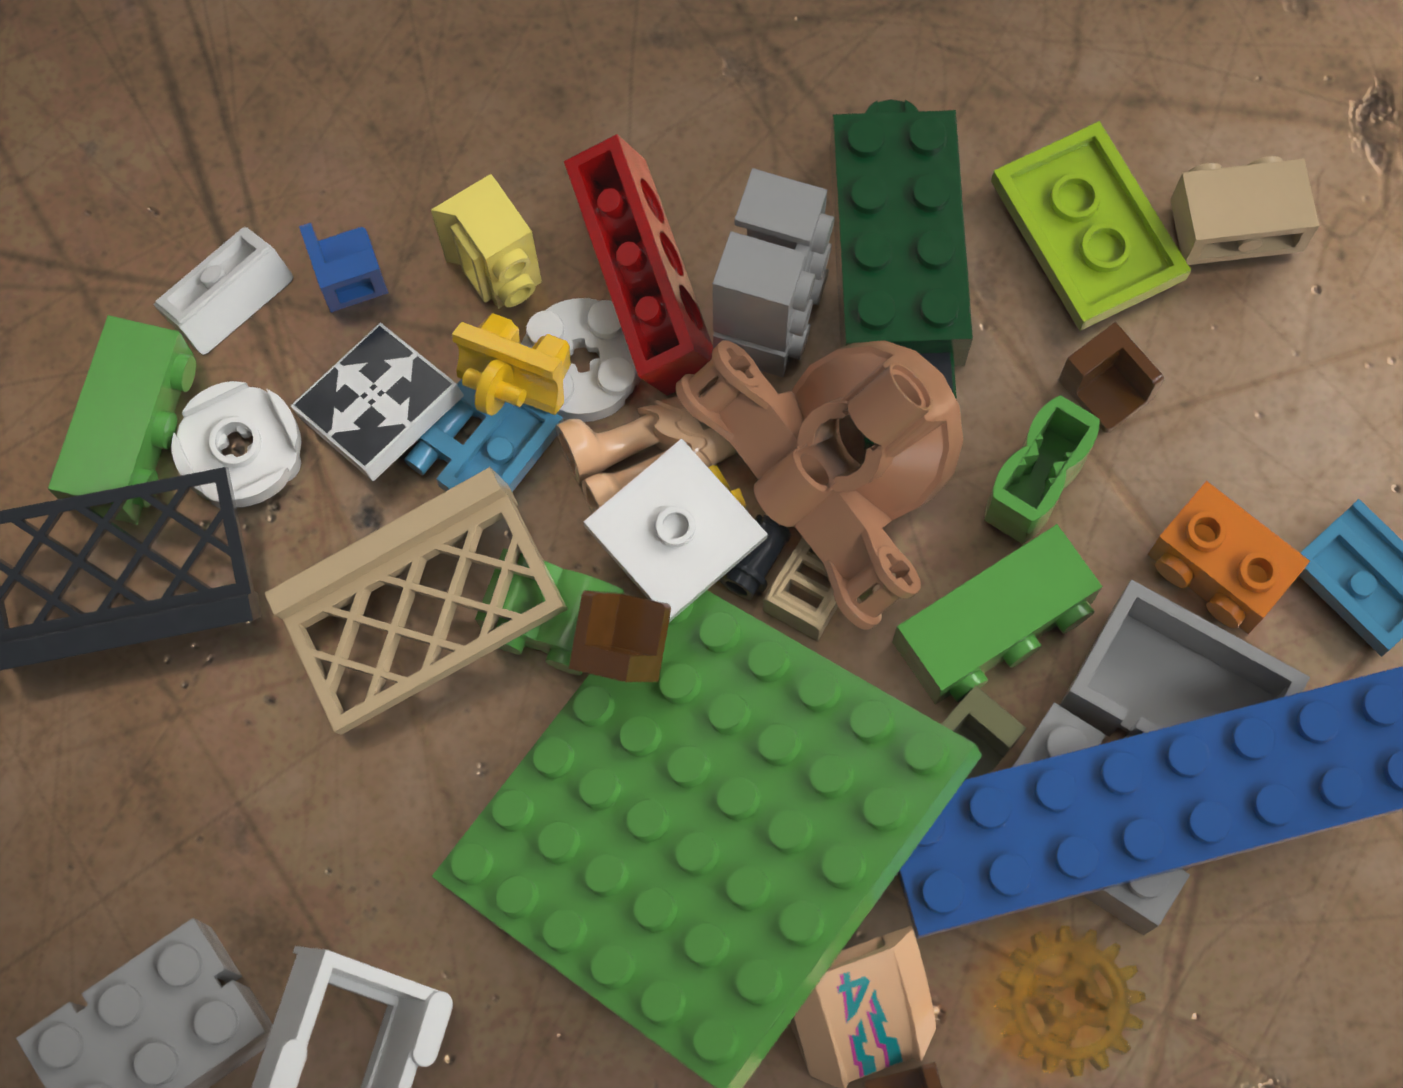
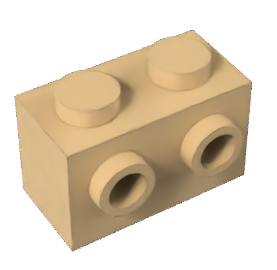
(1244, 210)

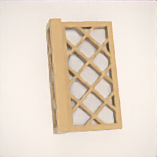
(390, 553)

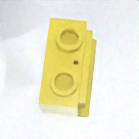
(489, 242)

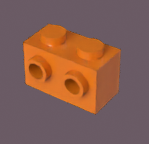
(1226, 559)

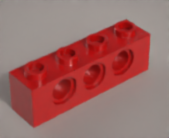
(640, 263)

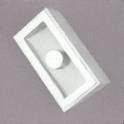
(224, 290)

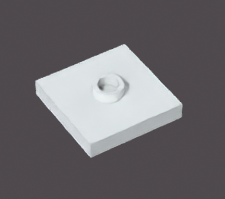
(675, 529)

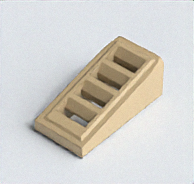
(793, 610)

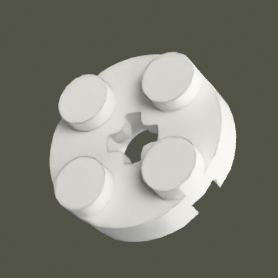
(596, 327)
(251, 411)

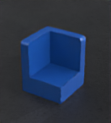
(344, 267)

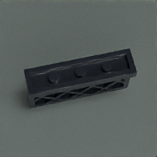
(145, 618)

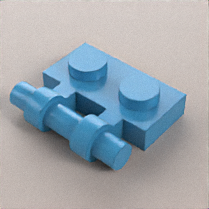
(505, 442)

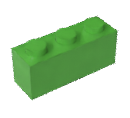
(124, 413)
(998, 616)

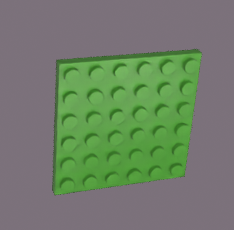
(709, 834)

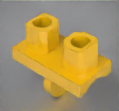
(507, 371)

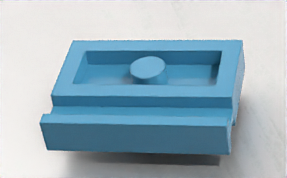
(1360, 575)

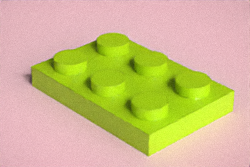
(1090, 225)

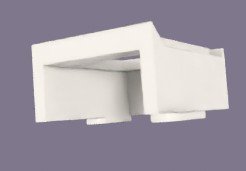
(408, 1033)

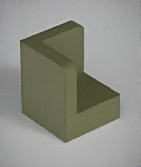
(987, 726)

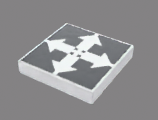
(377, 401)

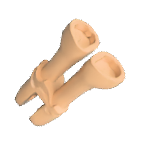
(658, 424)

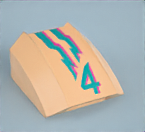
(867, 1011)

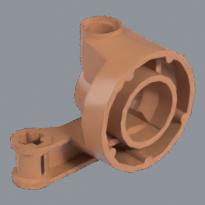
(807, 472)

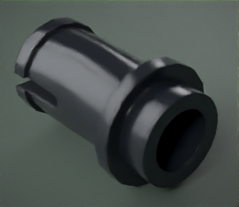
(750, 573)

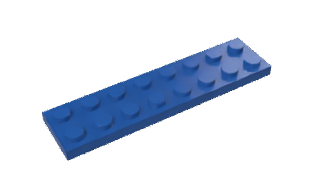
(1160, 803)

